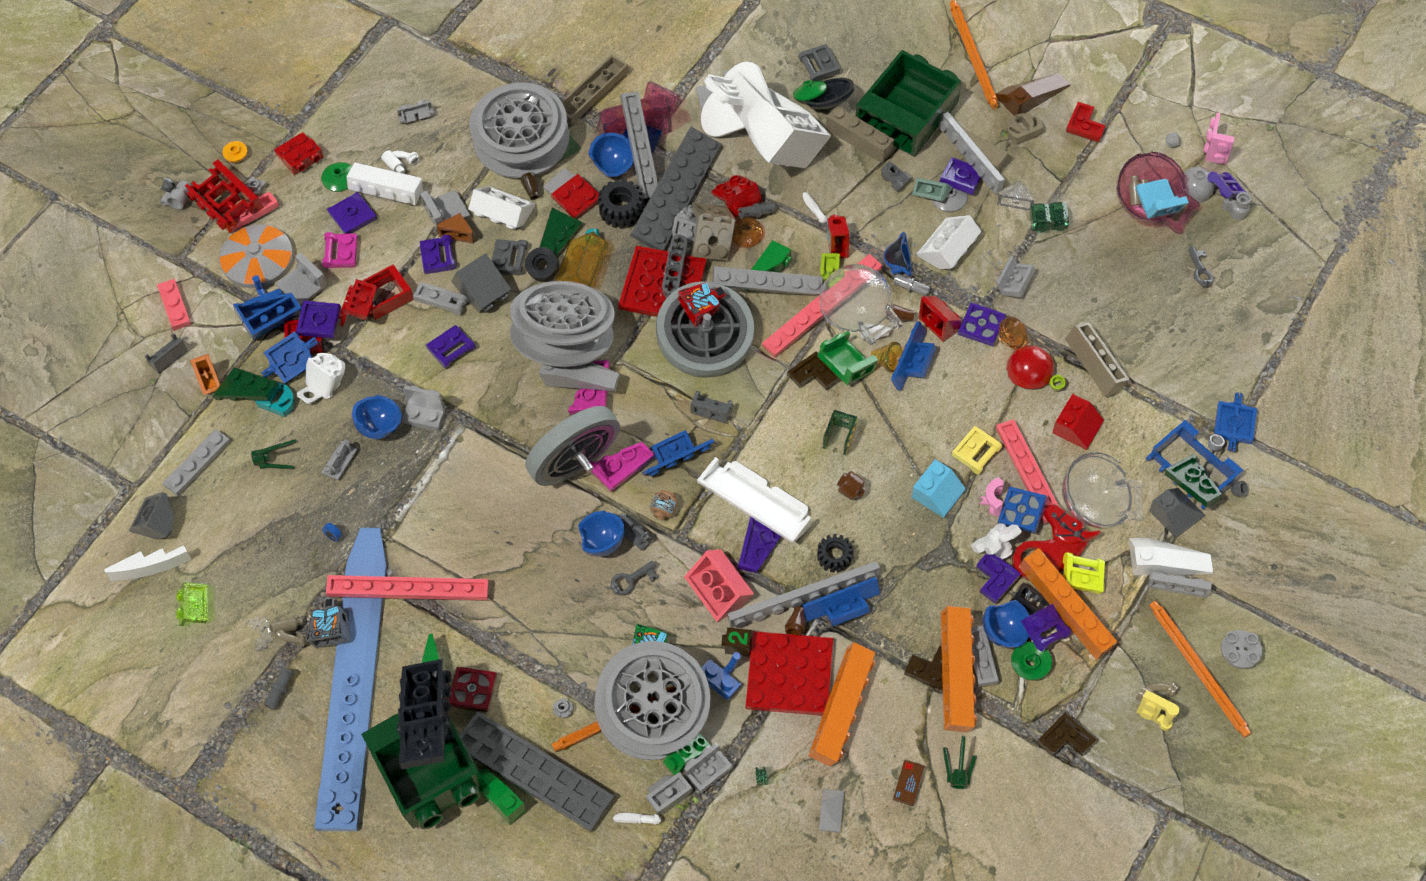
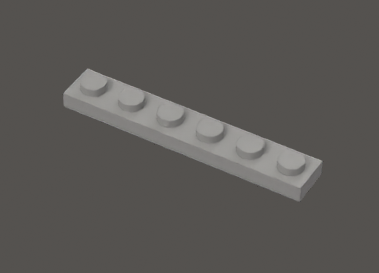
(639, 143)
(971, 153)
(767, 281)

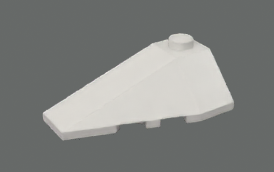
(1158, 556)

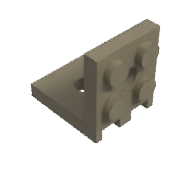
(712, 221)

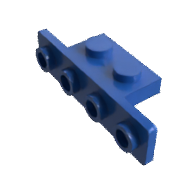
(914, 358)
(673, 448)
(844, 603)

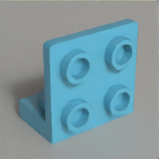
(1159, 199)

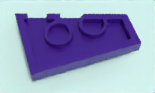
(757, 546)

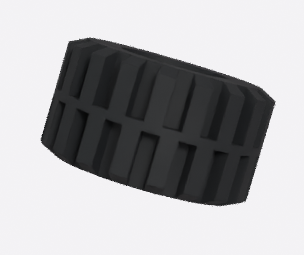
(620, 192)

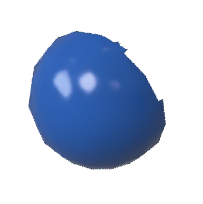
(611, 154)
(376, 416)
(601, 533)
(1004, 624)

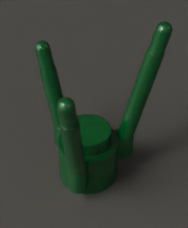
(261, 456)
(959, 778)

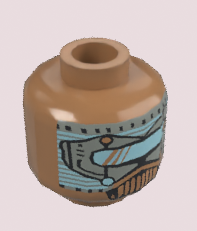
(663, 504)

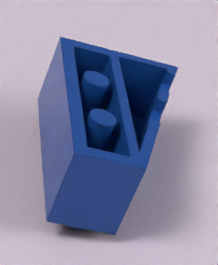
(267, 314)

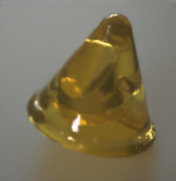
(888, 355)

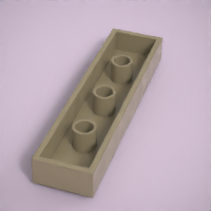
(593, 87)

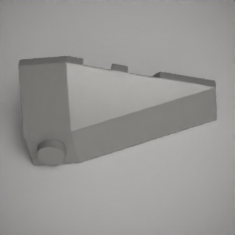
(581, 376)

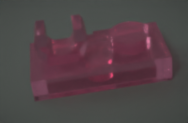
(655, 89)

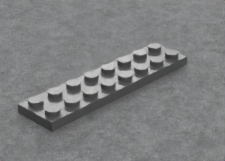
(675, 189)
(535, 772)

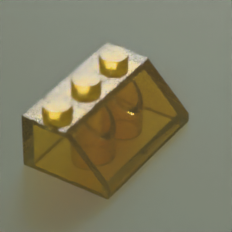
(583, 260)

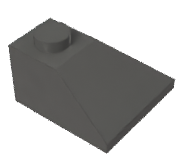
(1175, 511)
(154, 517)

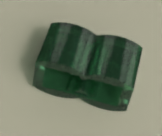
(1049, 216)

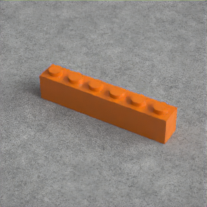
(1068, 604)
(957, 669)
(842, 704)

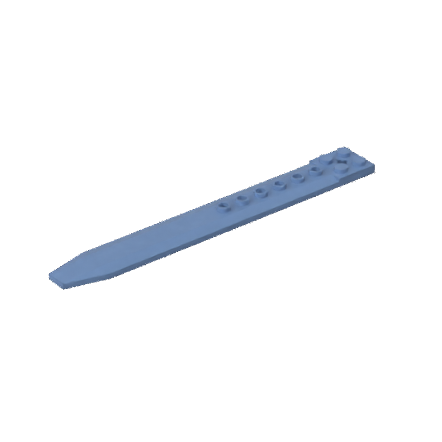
(352, 694)

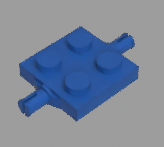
(288, 357)
(1235, 422)

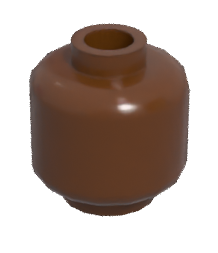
(851, 485)

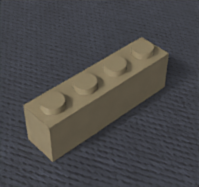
(859, 134)
(1097, 359)

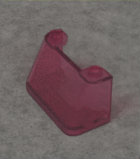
(655, 111)

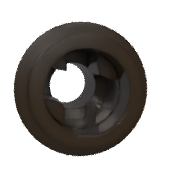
(531, 185)

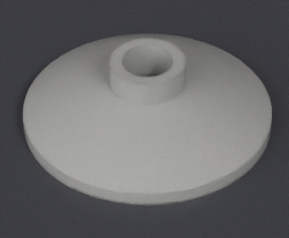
(953, 202)

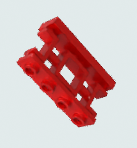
(234, 187)

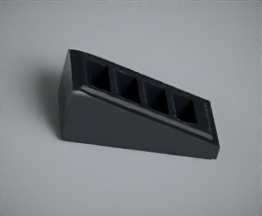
(1029, 592)

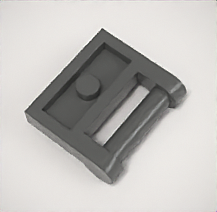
(824, 61)
(503, 255)

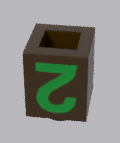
(737, 641)

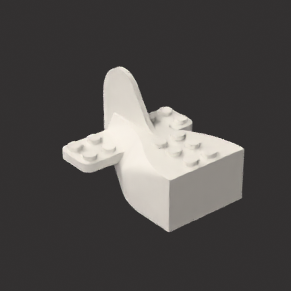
(775, 124)

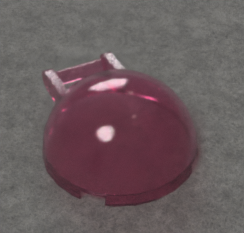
(1154, 167)

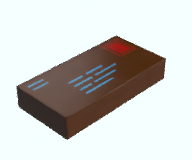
(908, 783)

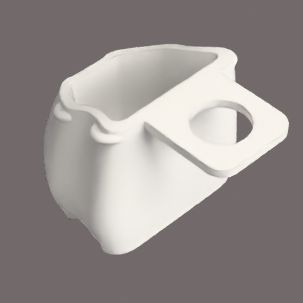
(322, 376)

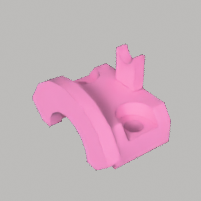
(993, 488)

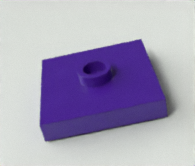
(960, 176)
(351, 213)
(318, 319)

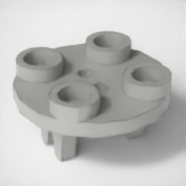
(1241, 640)

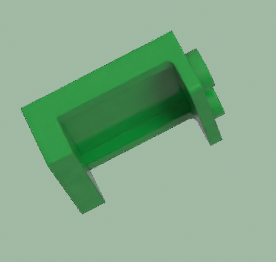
(846, 359)

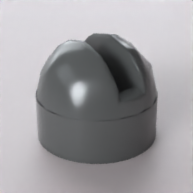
(168, 185)
(1239, 488)

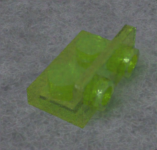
(192, 603)

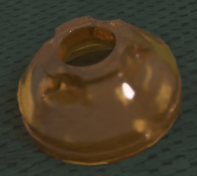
(750, 237)
(1015, 330)

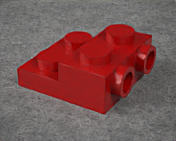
(299, 153)

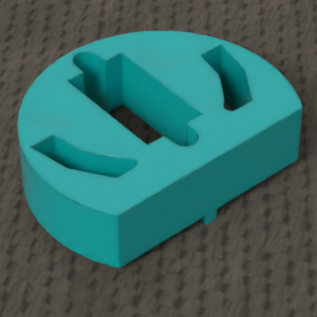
(283, 406)

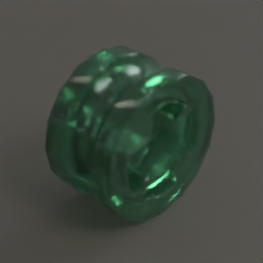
(761, 776)

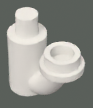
(395, 164)

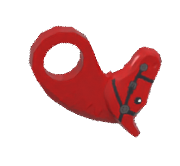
(1068, 536)

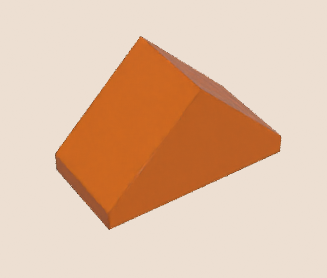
(205, 374)

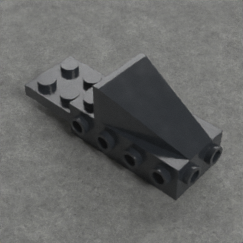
(424, 713)

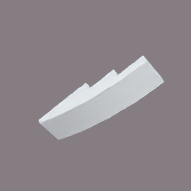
(141, 566)

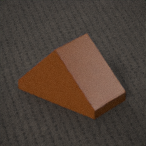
(457, 228)

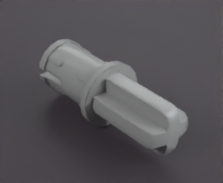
(911, 284)

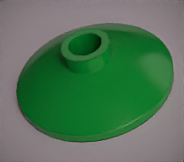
(809, 90)
(334, 181)
(1029, 653)

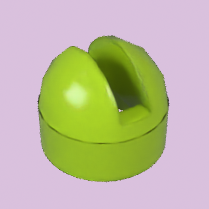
(1056, 379)

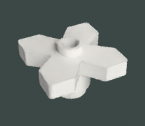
(997, 541)

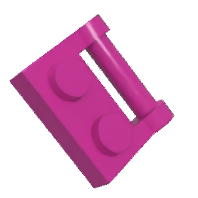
(345, 250)

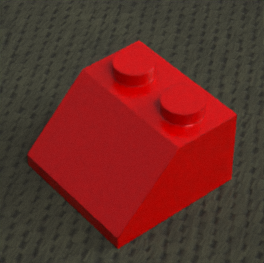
(938, 317)
(1078, 422)

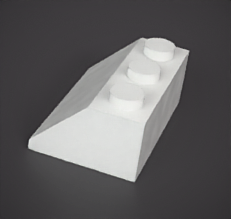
(500, 206)
(949, 242)

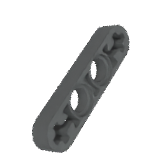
(674, 266)

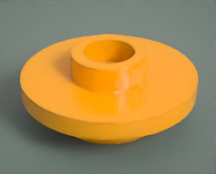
(235, 151)

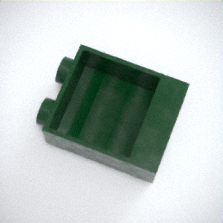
(909, 101)
(425, 789)

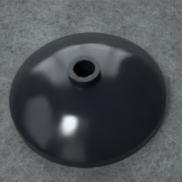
(837, 92)

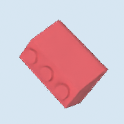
(718, 584)

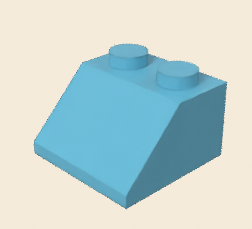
(938, 488)

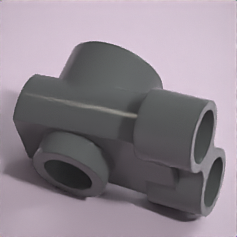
(897, 178)

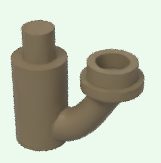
(1134, 198)
(281, 627)
(1170, 689)

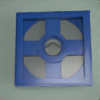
(1022, 509)

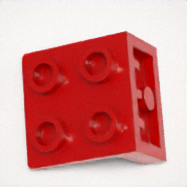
(357, 300)

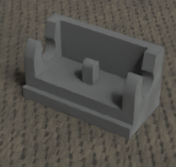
(166, 354)
(711, 408)

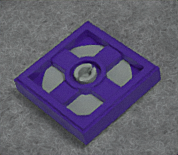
(981, 324)

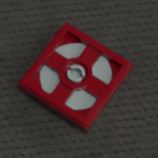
(472, 689)

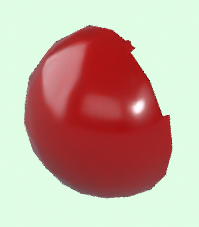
(1030, 367)

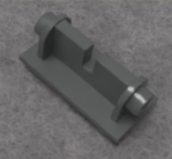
(635, 532)

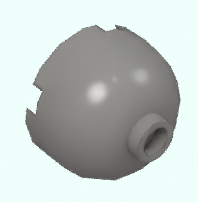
(1197, 184)

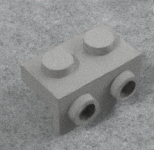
(1014, 278)
(707, 768)

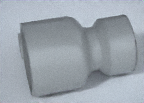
(177, 197)
(1238, 208)

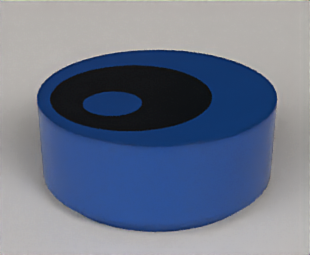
(331, 532)

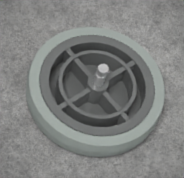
(714, 344)
(572, 446)

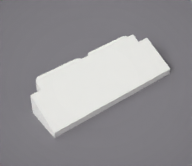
(752, 496)

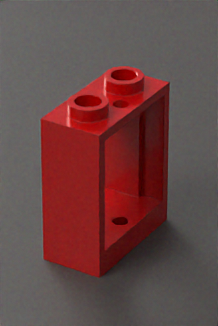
(382, 278)

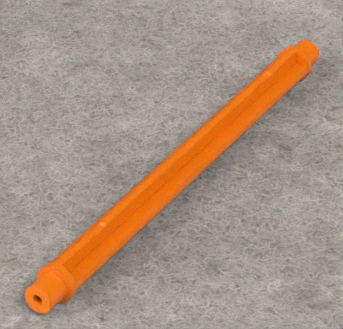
(973, 54)
(1200, 669)
(593, 728)

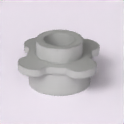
(259, 185)

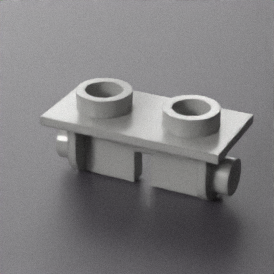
(408, 112)
(339, 460)

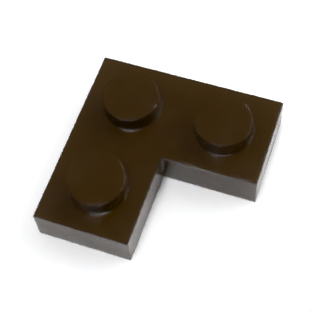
(812, 368)
(925, 671)
(1066, 731)

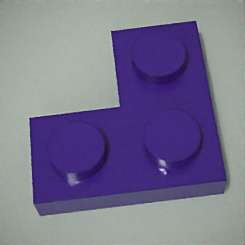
(1001, 576)

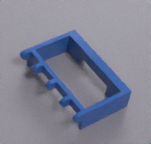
(1189, 435)

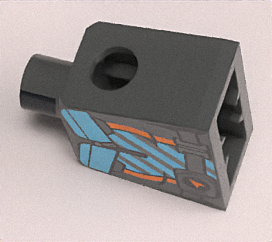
(329, 626)

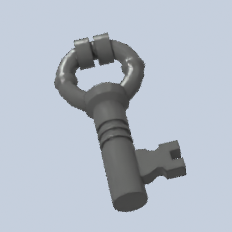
(1200, 269)
(630, 578)

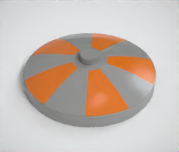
(253, 252)

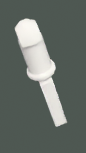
(814, 208)
(637, 818)

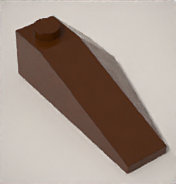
(1029, 94)

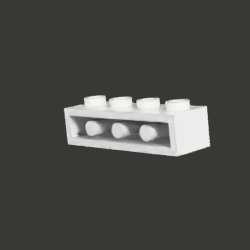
(384, 183)

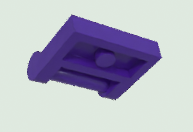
(1227, 183)
(431, 255)
(448, 342)
(1042, 621)

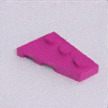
(588, 397)
(619, 467)

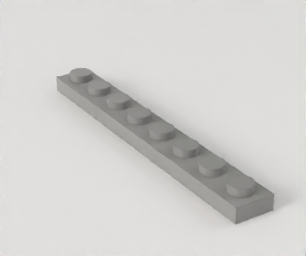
(799, 596)

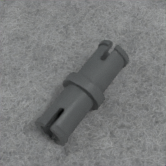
(756, 210)
(278, 688)

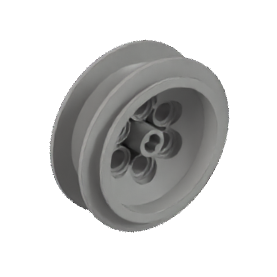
(519, 129)
(562, 323)
(633, 732)

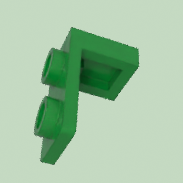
(677, 760)

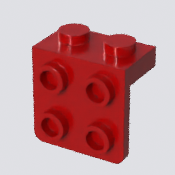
(738, 193)

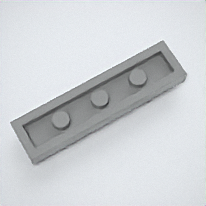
(196, 462)

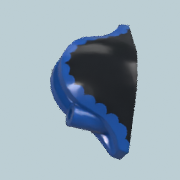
(898, 256)

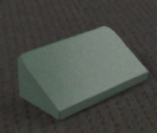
(931, 189)

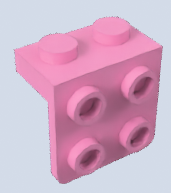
(1218, 145)

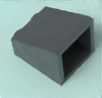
(481, 283)

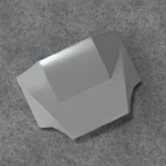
(668, 792)

